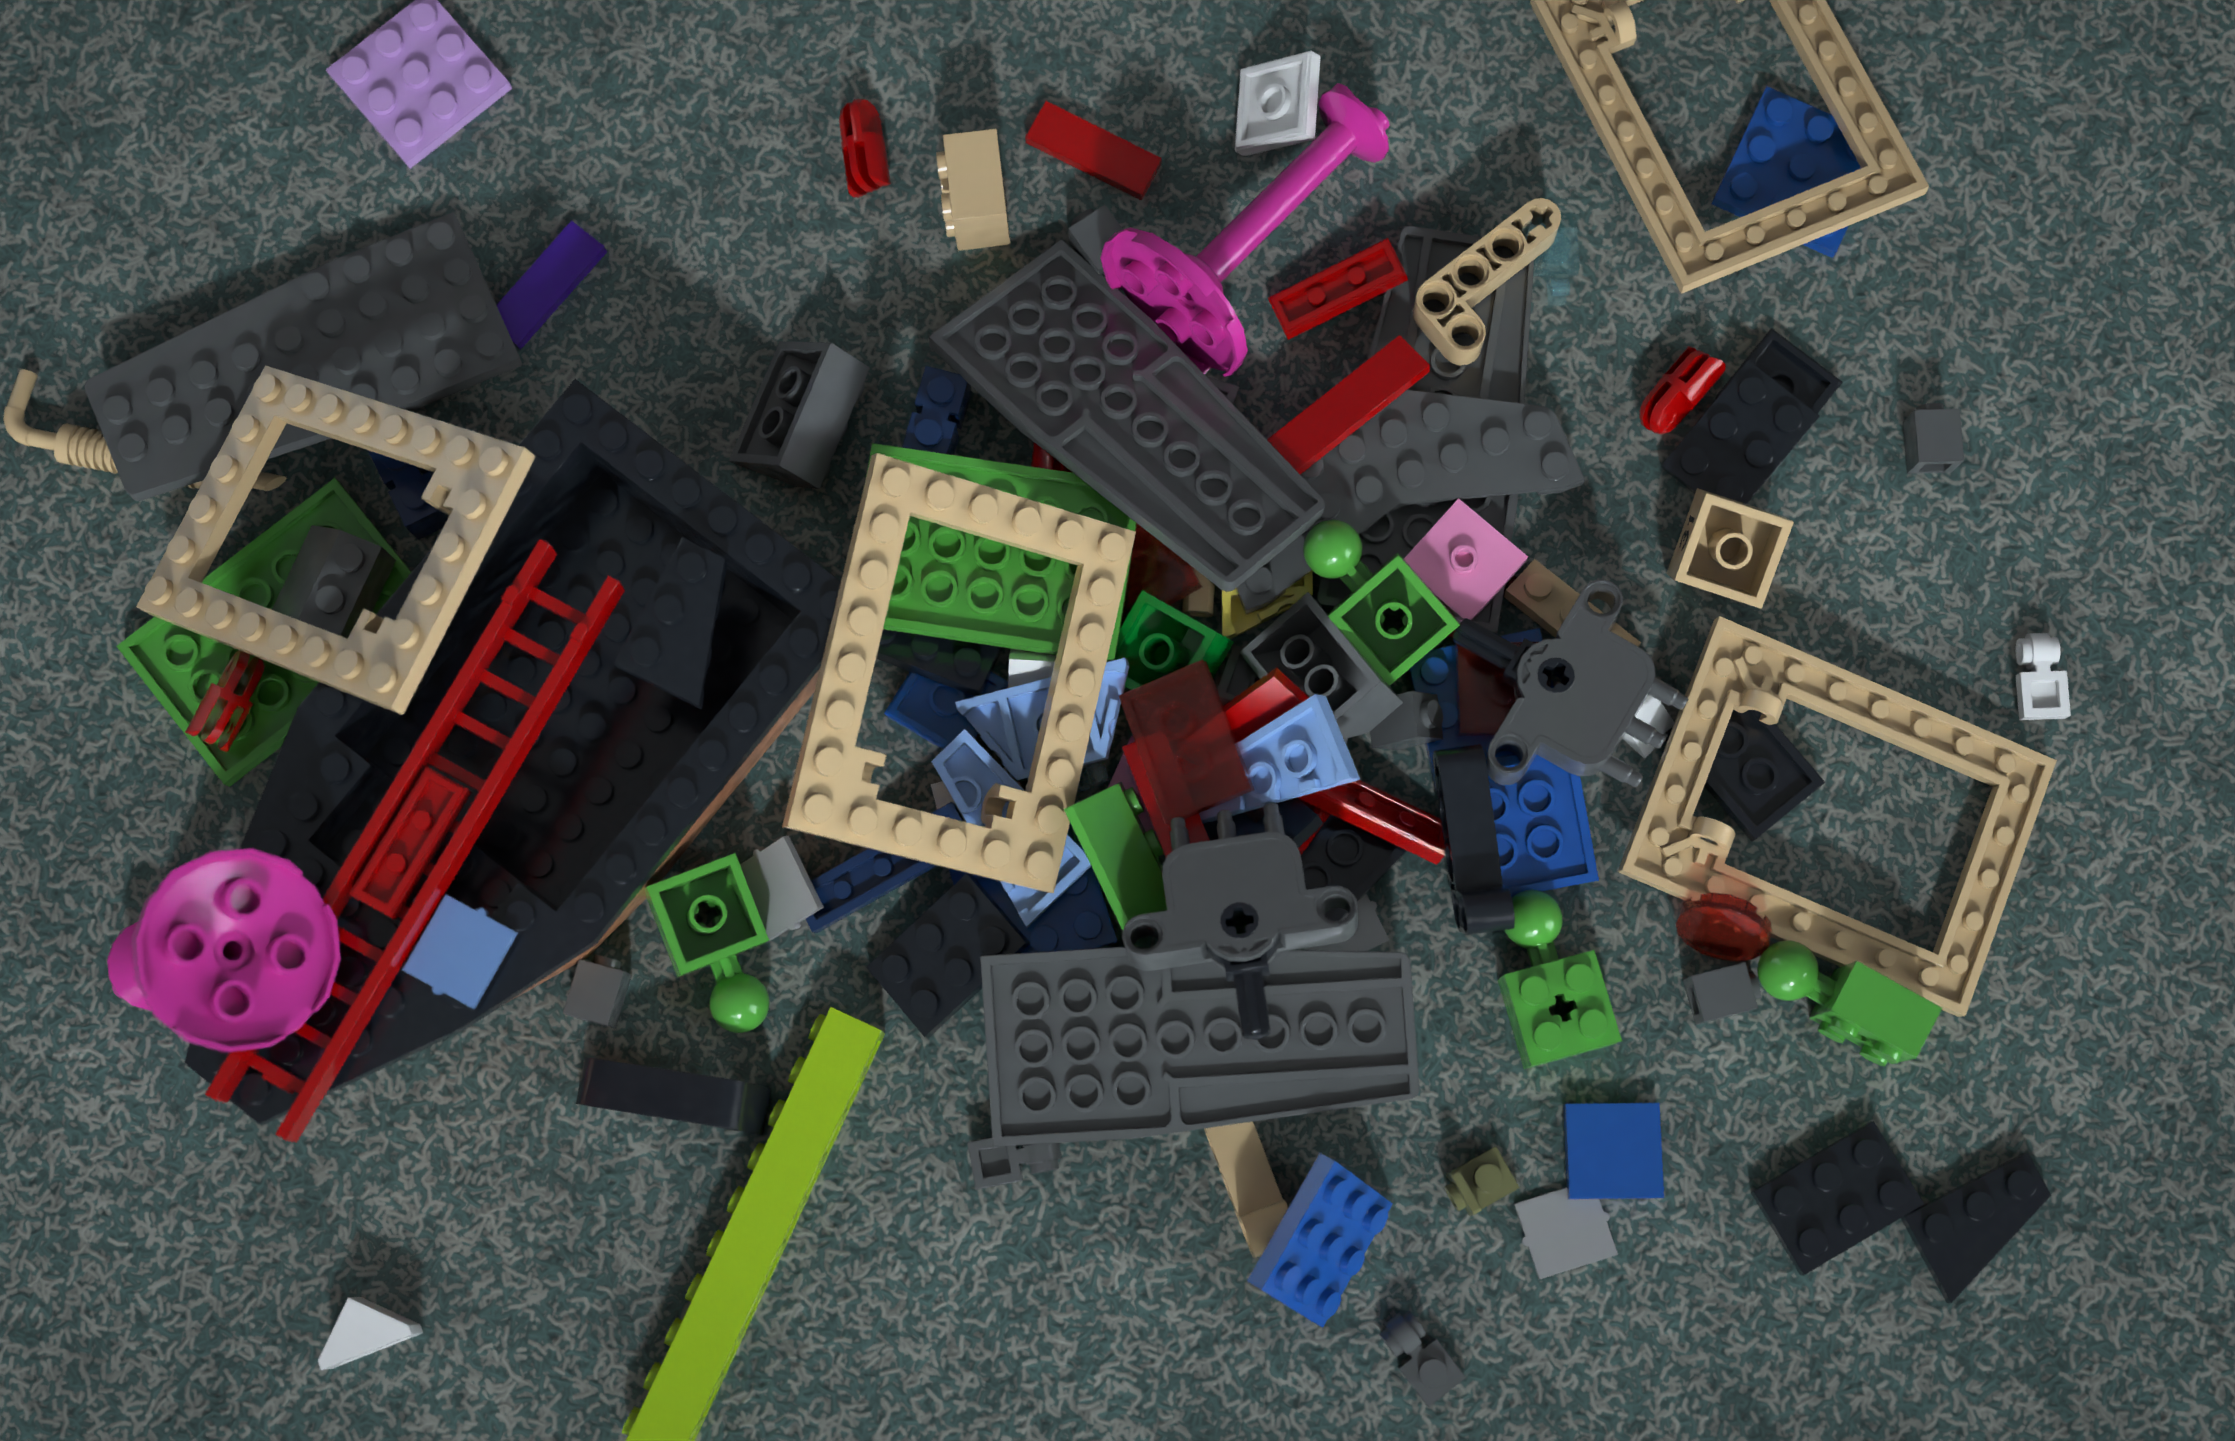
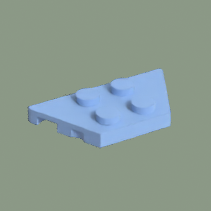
(1012, 719)

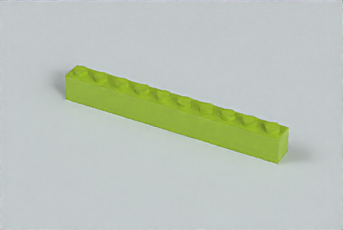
(757, 1232)

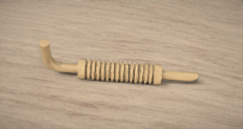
(74, 443)

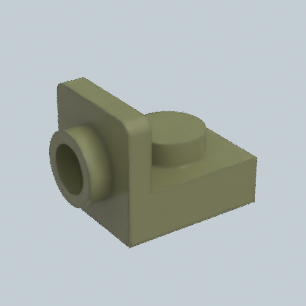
(1480, 1182)

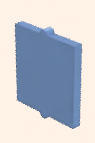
(460, 951)

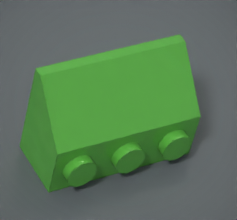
(1121, 851)

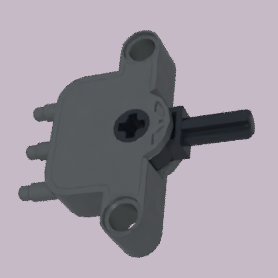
(1591, 708)
(1231, 883)

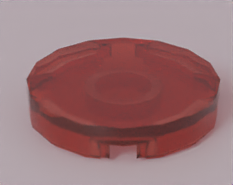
(1724, 927)

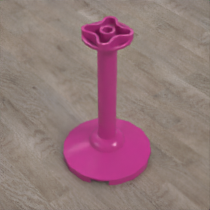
(1186, 290)
(229, 951)

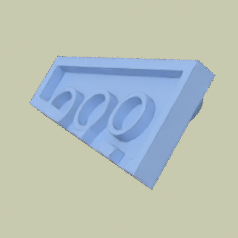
(1292, 758)
(968, 776)

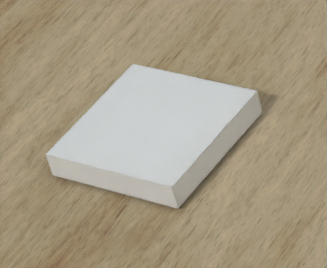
(1277, 103)

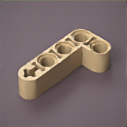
(1492, 273)
(1248, 1182)

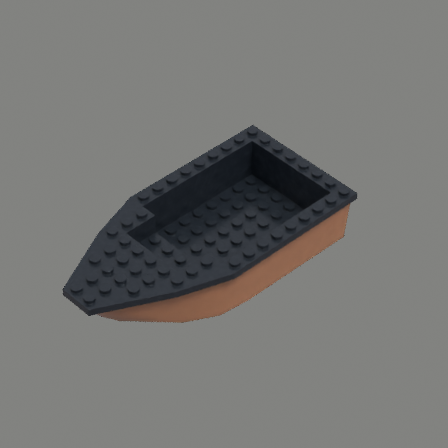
(614, 774)

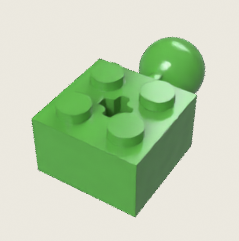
(1334, 552)
(1533, 990)
(738, 999)
(1852, 1003)

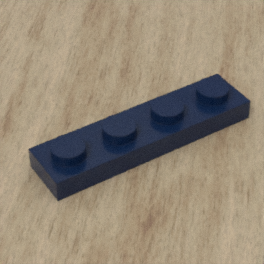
(866, 880)

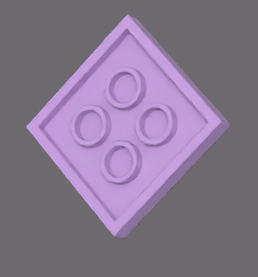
(419, 79)

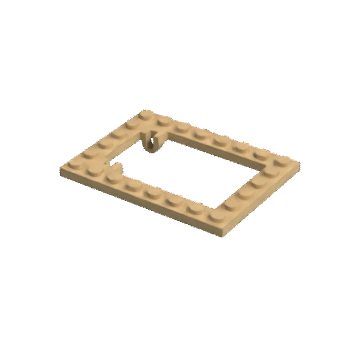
(1888, 172)
(382, 657)
(1758, 673)
(833, 776)

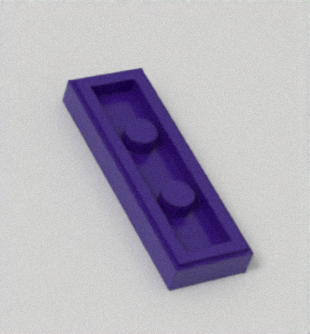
(549, 282)

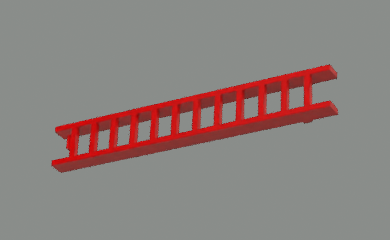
(465, 833)

